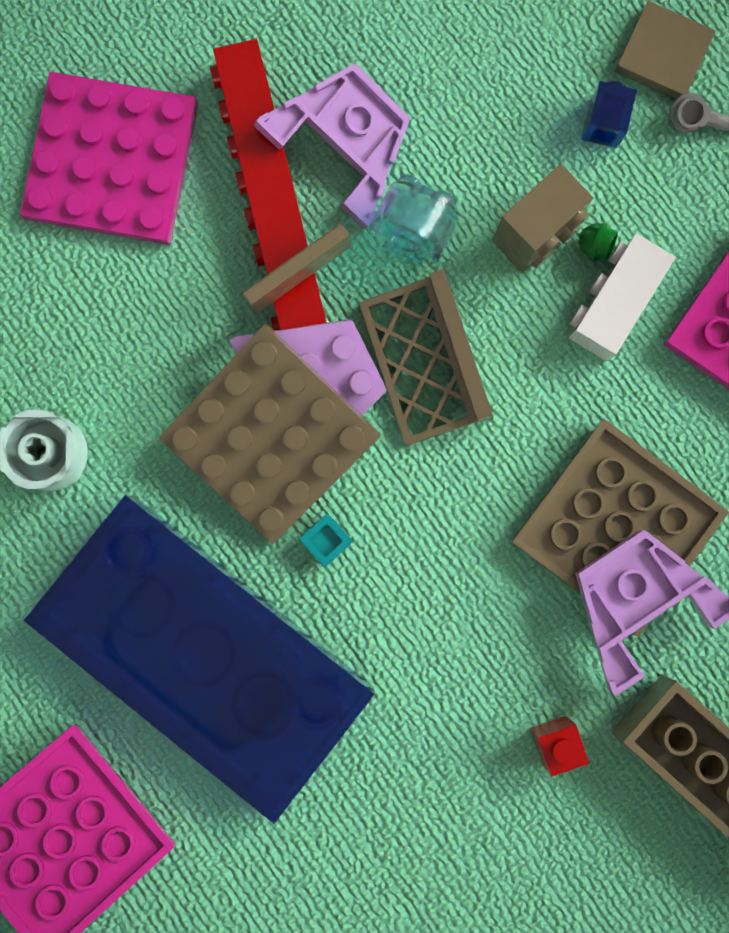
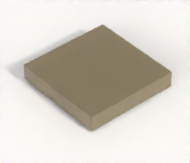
(664, 50)

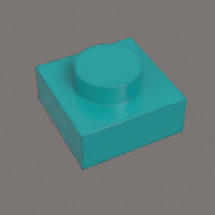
(326, 540)

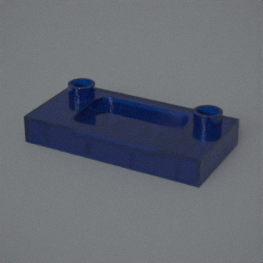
(201, 656)

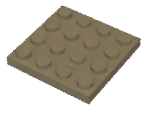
(269, 434)
(606, 497)

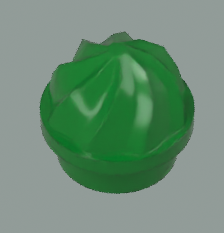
(598, 241)

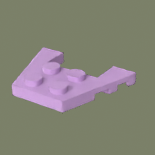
(355, 122)
(337, 356)
(632, 588)

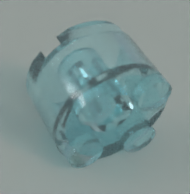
(415, 220)

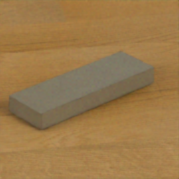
(298, 268)

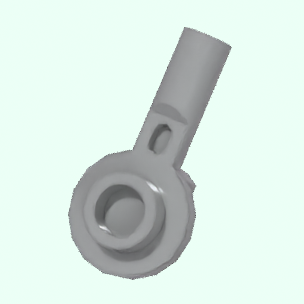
(691, 112)

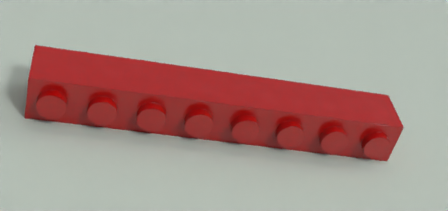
(264, 178)

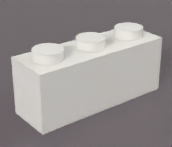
(620, 296)

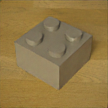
(543, 219)

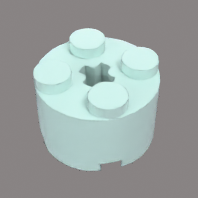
(33, 431)

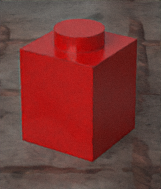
(559, 745)

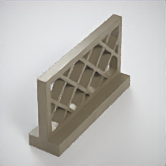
(457, 347)

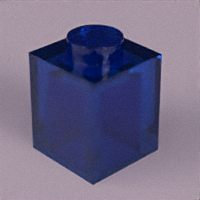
(609, 113)

